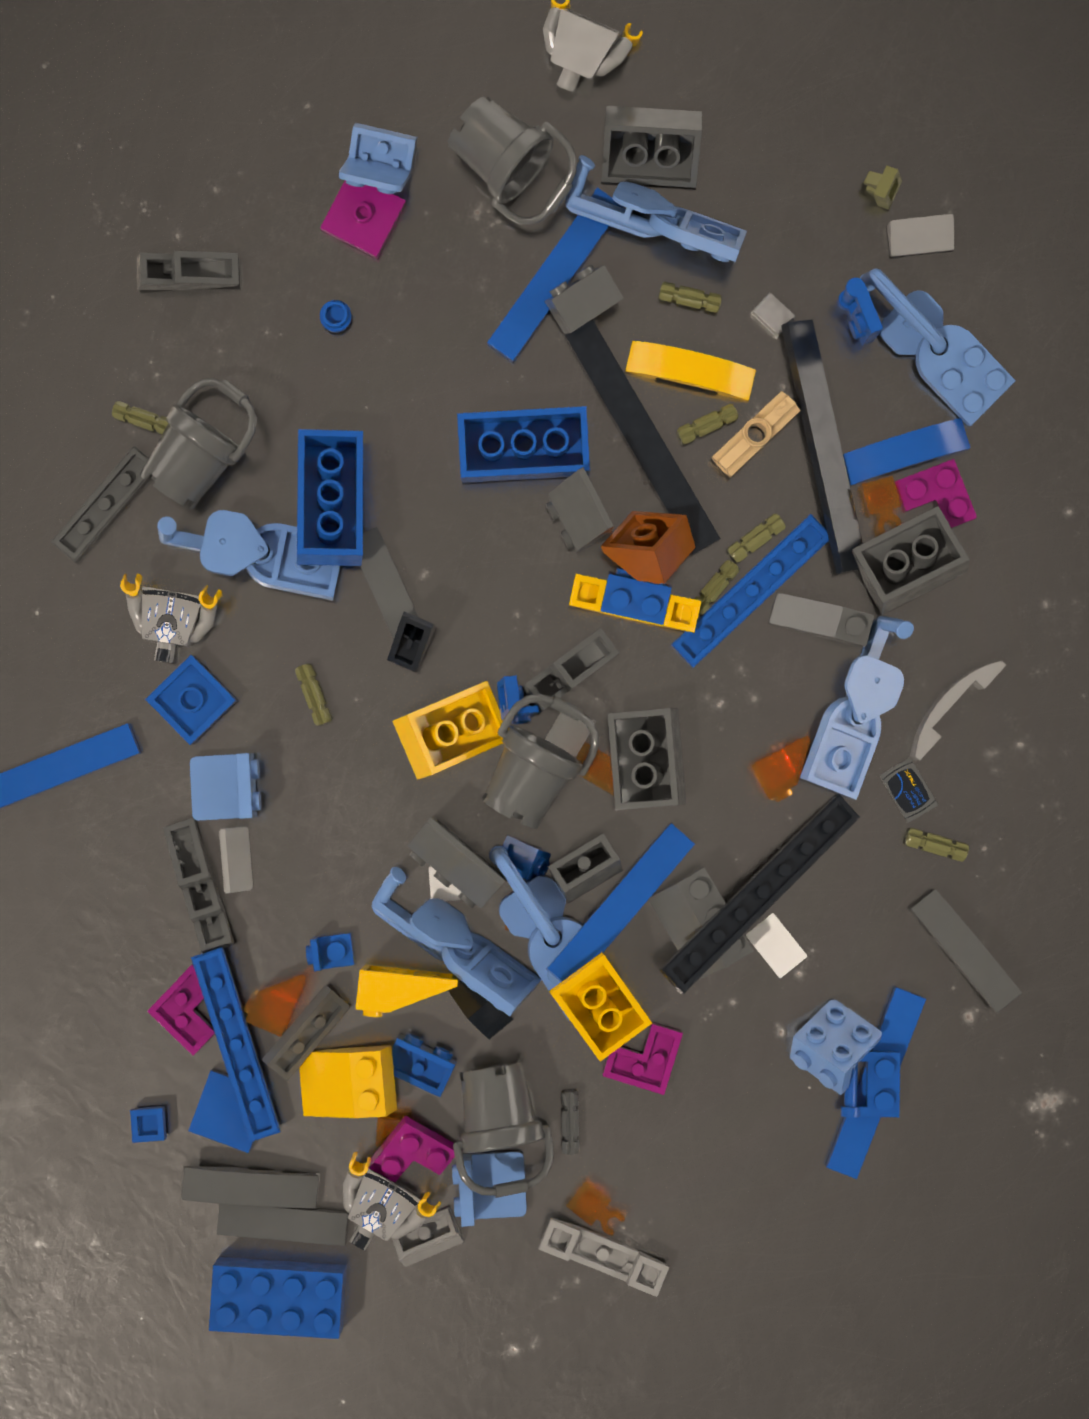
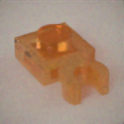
(881, 499)
(592, 1204)

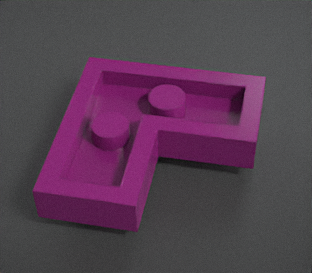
(943, 486)
(178, 1015)
(651, 1067)
(411, 1143)

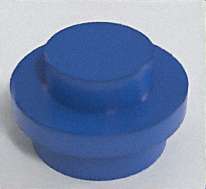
(335, 316)

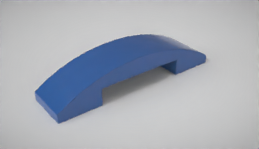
(906, 450)

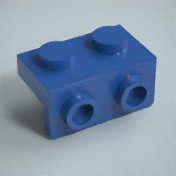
(635, 598)
(422, 1065)

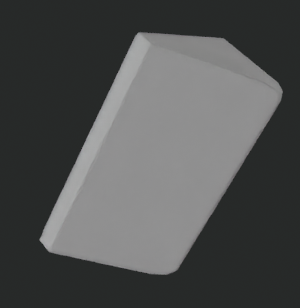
(921, 235)
(236, 859)
(432, 1237)

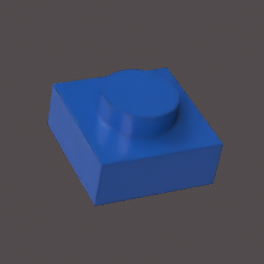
(148, 1124)

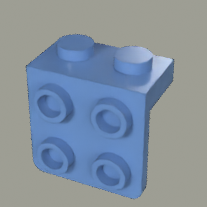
(379, 159)
(224, 786)
(833, 1045)
(488, 1170)

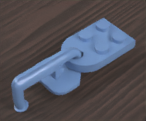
(676, 223)
(965, 372)
(235, 545)
(853, 723)
(535, 913)
(468, 956)

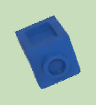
(509, 693)
(526, 858)
(330, 951)

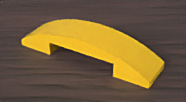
(691, 369)
(589, 594)

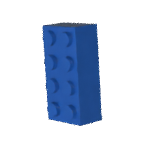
(523, 444)
(330, 497)
(277, 1297)

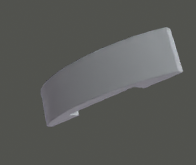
(925, 735)
(604, 1255)

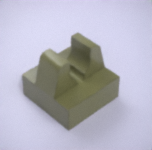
(884, 186)

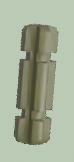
(690, 297)
(139, 417)
(707, 423)
(756, 537)
(717, 585)
(313, 694)
(937, 844)

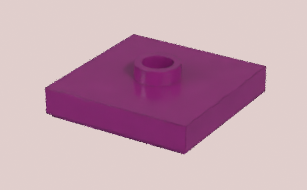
(363, 217)

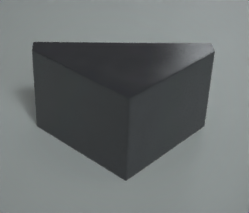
(411, 641)
(479, 1010)

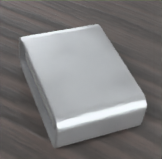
(773, 314)

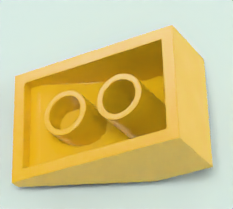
(450, 730)
(391, 988)
(600, 1006)
(349, 1082)

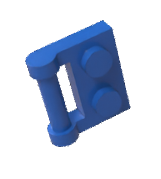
(864, 318)
(881, 1087)

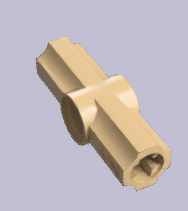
(769, 420)

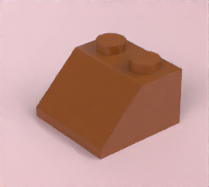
(650, 545)

